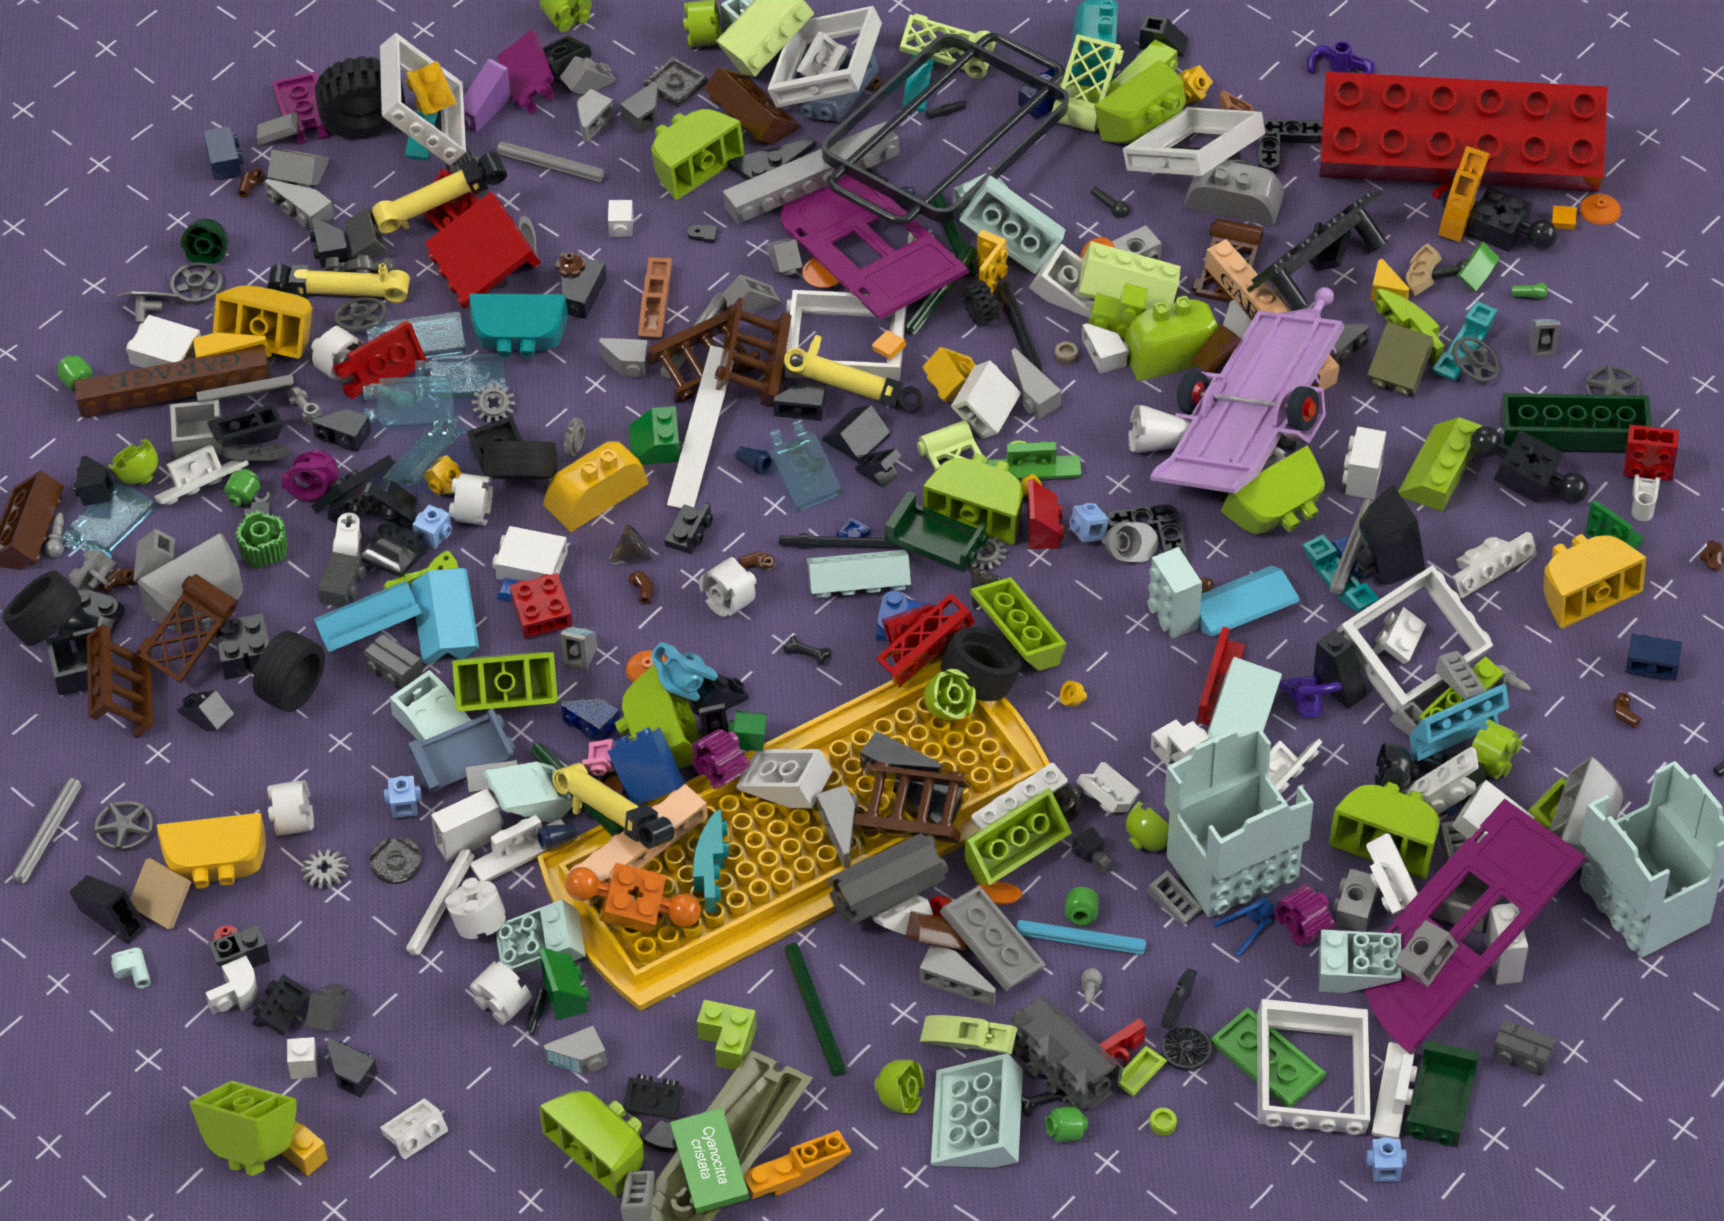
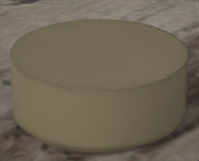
(1066, 353)

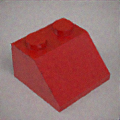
(1043, 517)

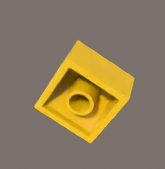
(948, 372)

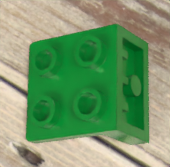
(1606, 523)

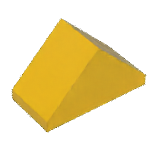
(1388, 280)

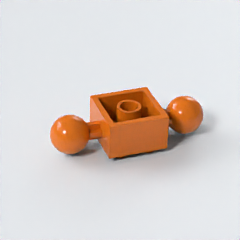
(618, 904)

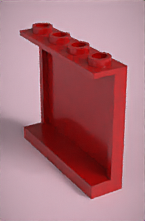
(479, 249)

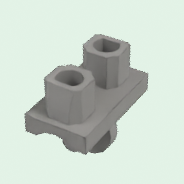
(93, 571)

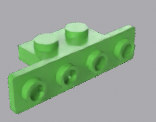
(1039, 460)

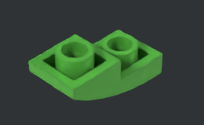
(1478, 267)

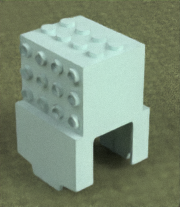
(1230, 823)
(1658, 864)

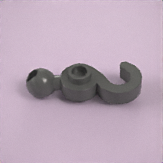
(361, 264)

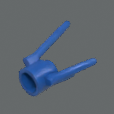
(1257, 912)

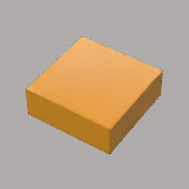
(1564, 217)
(889, 345)

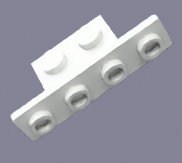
(195, 471)
(1491, 561)
(1285, 764)
(1047, 777)
(1447, 782)
(511, 849)
(1390, 874)
(1394, 1091)

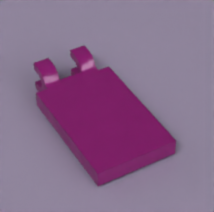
(527, 71)
(298, 96)

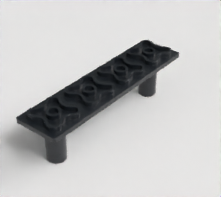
(1279, 272)

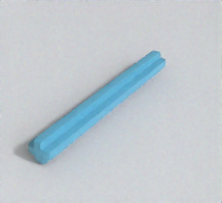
(1081, 937)

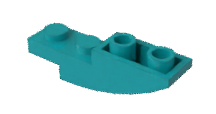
(709, 858)

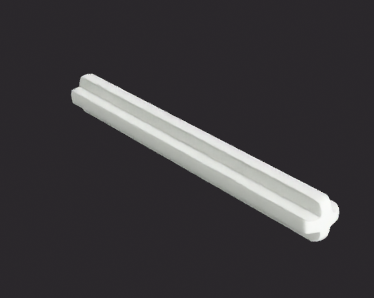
(438, 904)

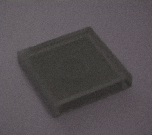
(677, 81)

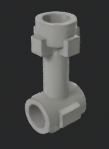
(310, 410)

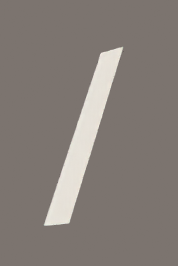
(699, 435)

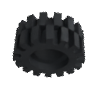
(980, 303)

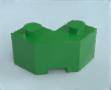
(750, 729)

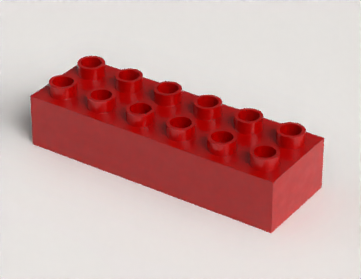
(1422, 126)

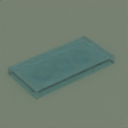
(436, 333)

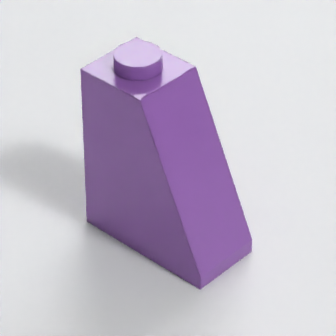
(486, 95)

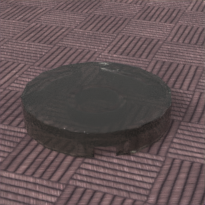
(395, 860)

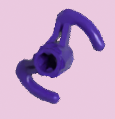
(1340, 58)
(1308, 693)

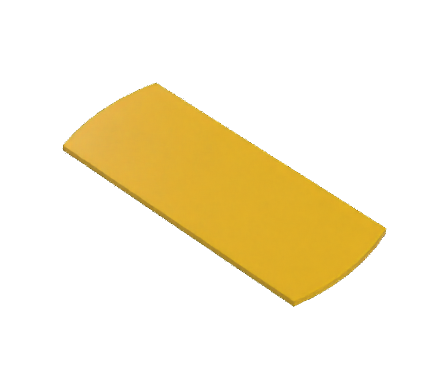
(784, 853)

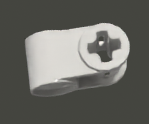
(1644, 497)
(347, 535)

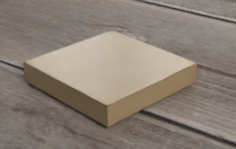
(159, 893)

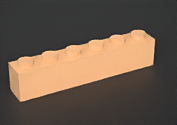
(684, 811)

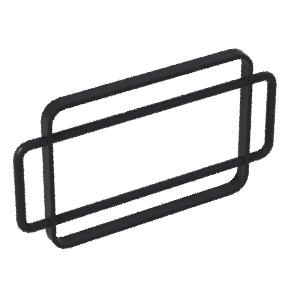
(971, 50)

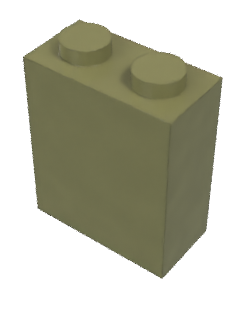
(1400, 359)

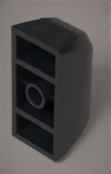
(1390, 540)

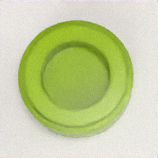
(1163, 1121)

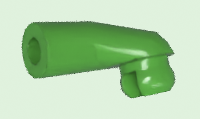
(1536, 291)

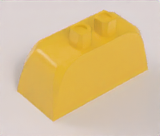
(267, 313)
(594, 484)
(1591, 577)
(214, 848)

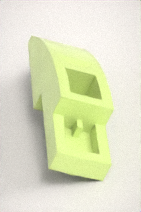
(968, 1033)

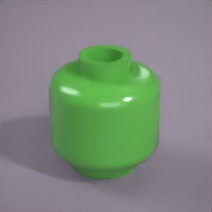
(72, 369)
(242, 487)
(1081, 906)
(1066, 1124)

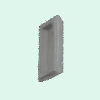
(277, 128)

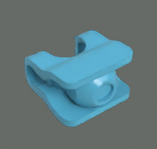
(680, 672)

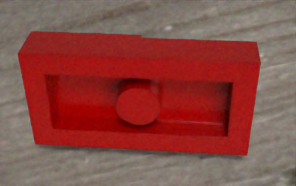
(1124, 1040)

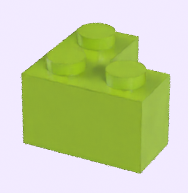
(1117, 313)
(728, 1027)

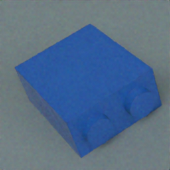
(645, 765)

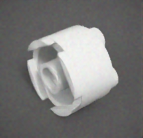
(332, 349)
(471, 499)
(728, 587)
(290, 808)
(476, 908)
(500, 992)

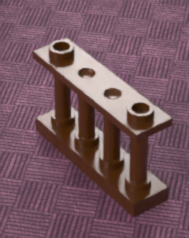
(683, 342)
(775, 348)
(101, 685)
(896, 824)

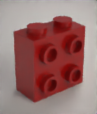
(1651, 452)
(540, 605)
(901, 622)

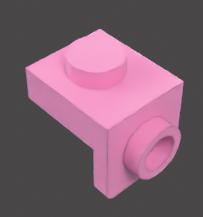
(598, 758)

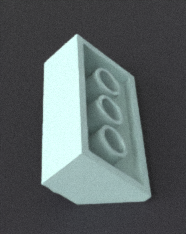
(1028, 231)
(858, 572)

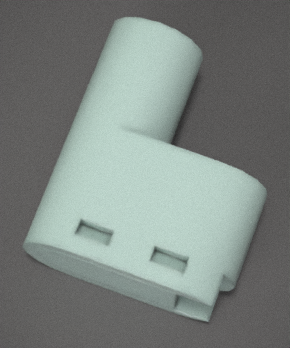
(131, 963)

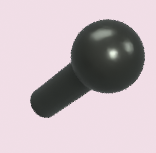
(1118, 208)
(1449, 270)

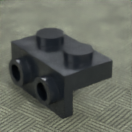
(1331, 255)

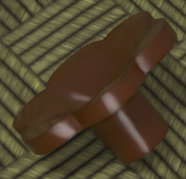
(570, 264)
(1713, 555)

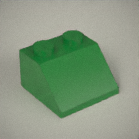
(655, 436)
(563, 983)

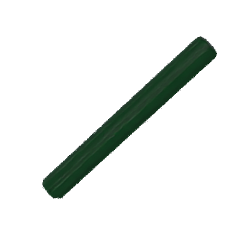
(954, 235)
(934, 298)

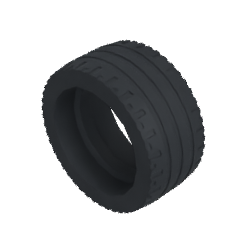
(520, 460)
(41, 608)
(989, 648)
(288, 671)

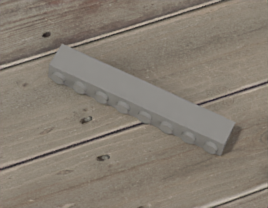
(802, 176)

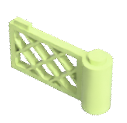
(974, 67)
(1082, 113)
(947, 443)

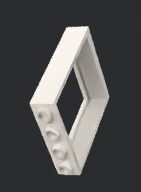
(399, 55)
(787, 90)
(1154, 150)
(840, 304)
(1450, 605)
(1318, 1020)

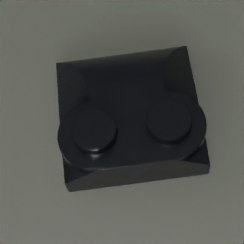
(562, 52)
(500, 430)
(394, 549)
(92, 612)

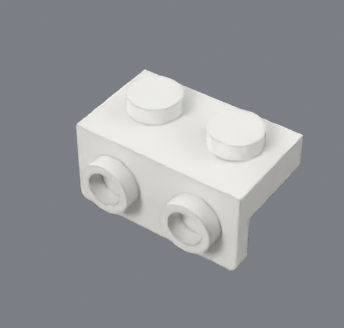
(822, 56)
(1399, 634)
(1109, 789)

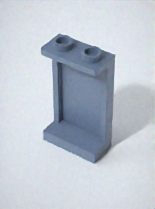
(837, 107)
(444, 757)

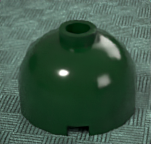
(205, 241)

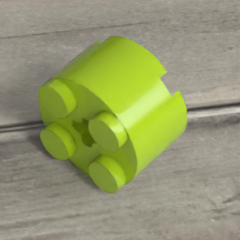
(566, 12)
(702, 23)
(1496, 748)

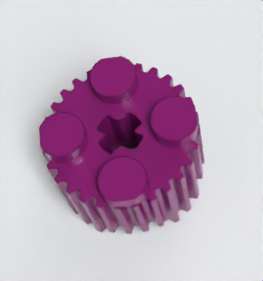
(719, 758)
(1304, 914)

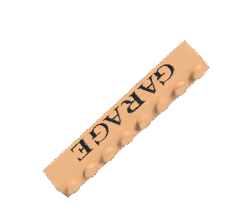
(1235, 277)

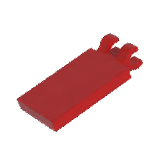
(385, 356)

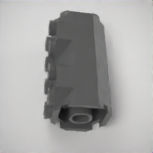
(887, 879)
(1067, 1055)

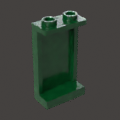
(934, 534)
(1441, 1093)

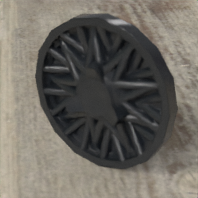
(1186, 1048)

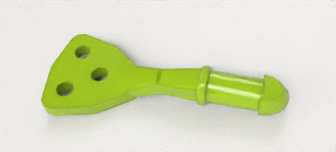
(437, 563)

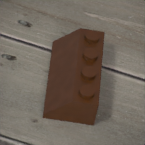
(750, 106)
(27, 519)

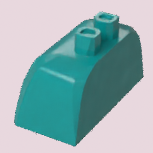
(1098, 21)
(518, 322)

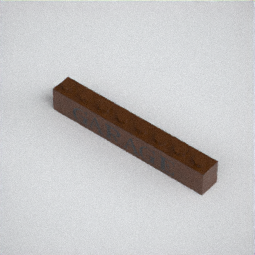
(170, 381)

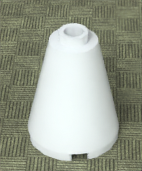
(1155, 430)

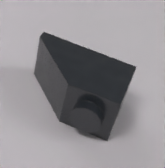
(801, 401)

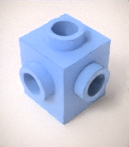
(1088, 522)
(433, 525)
(402, 796)
(1386, 1159)

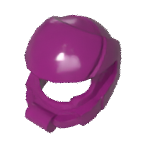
(307, 467)

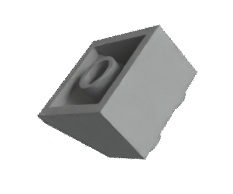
(297, 167)

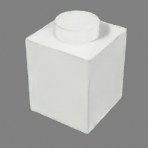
(620, 218)
(302, 1058)

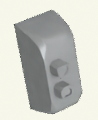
(1237, 193)
(211, 561)
(1583, 786)

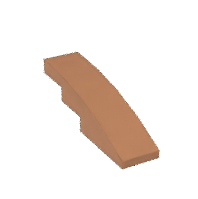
(655, 298)

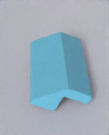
(1245, 600)
(445, 615)
(367, 616)
(1457, 723)

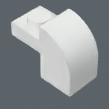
(239, 987)

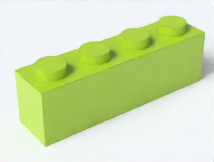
(1153, 53)

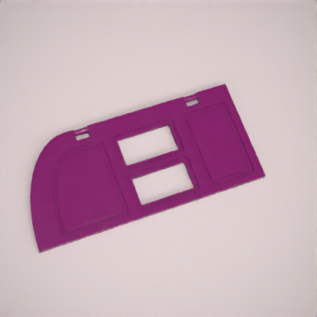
(890, 281)
(1516, 862)

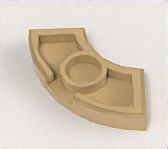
(1420, 272)

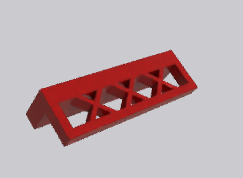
(929, 647)
(1220, 663)

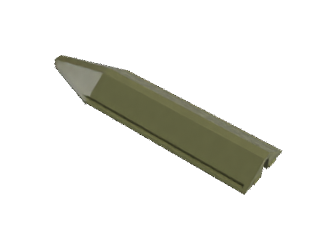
(754, 1106)

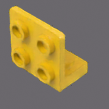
(430, 88)
(991, 258)

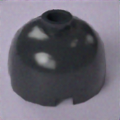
(1395, 766)

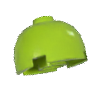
(135, 463)
(949, 695)
(1146, 829)
(899, 1085)

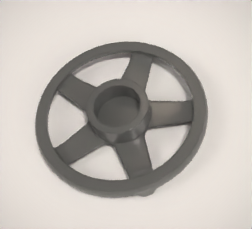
(196, 282)
(359, 314)
(1476, 359)
(1612, 385)
(123, 825)

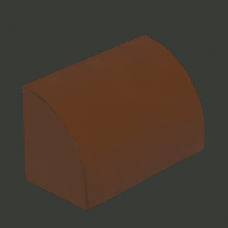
(1216, 349)
(933, 930)

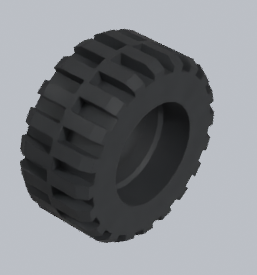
(351, 98)

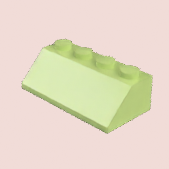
(762, 32)
(1108, 269)

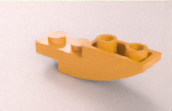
(1463, 194)
(798, 1167)

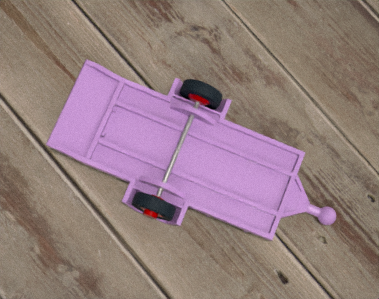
(1253, 400)

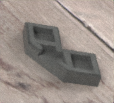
(248, 452)

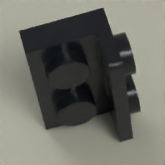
(689, 528)
(281, 1004)
(653, 1097)

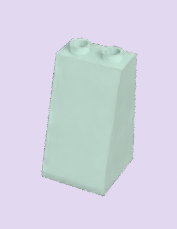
(1244, 698)

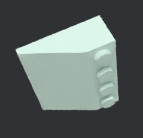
(977, 1113)

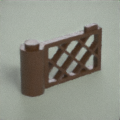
(1242, 238)
(207, 600)

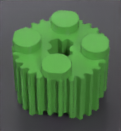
(261, 539)

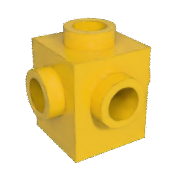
(1195, 84)
(441, 475)

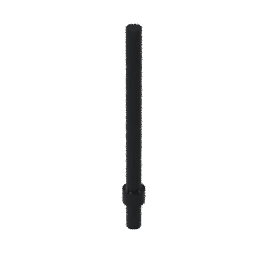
(805, 541)

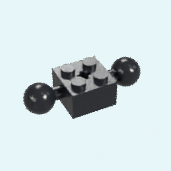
(1503, 218)
(1528, 465)

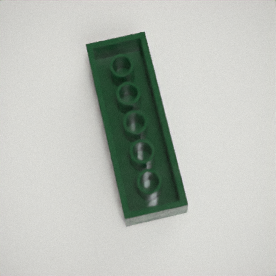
(1573, 419)

